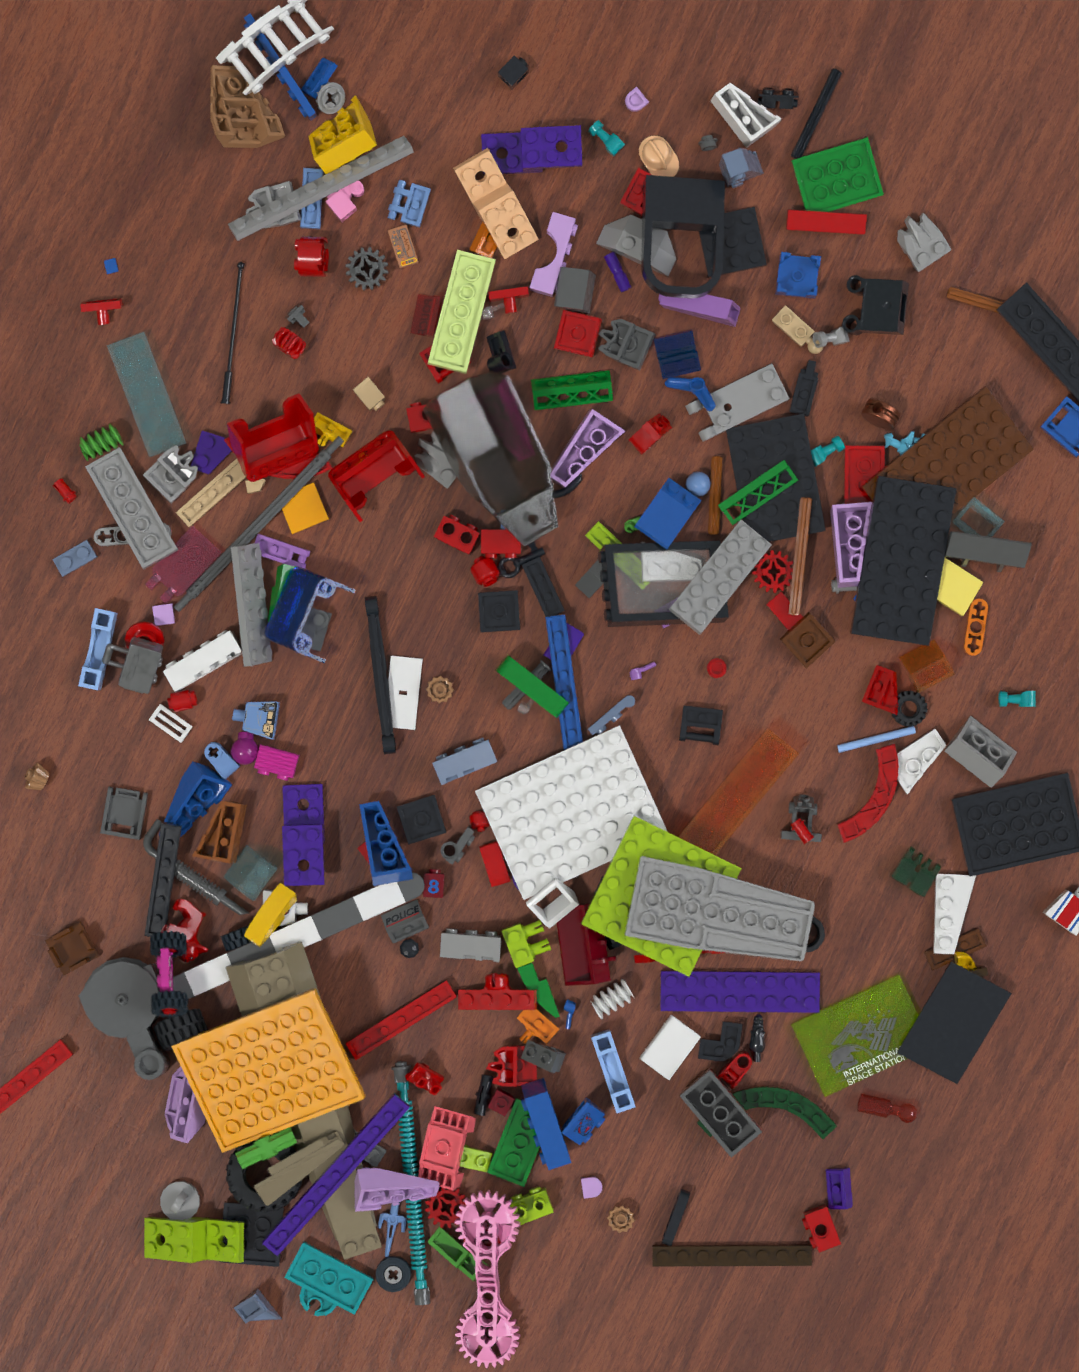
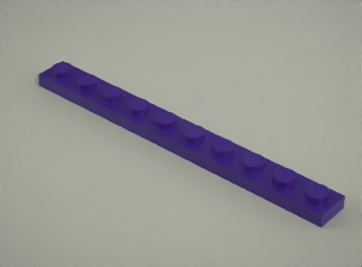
(335, 1174)

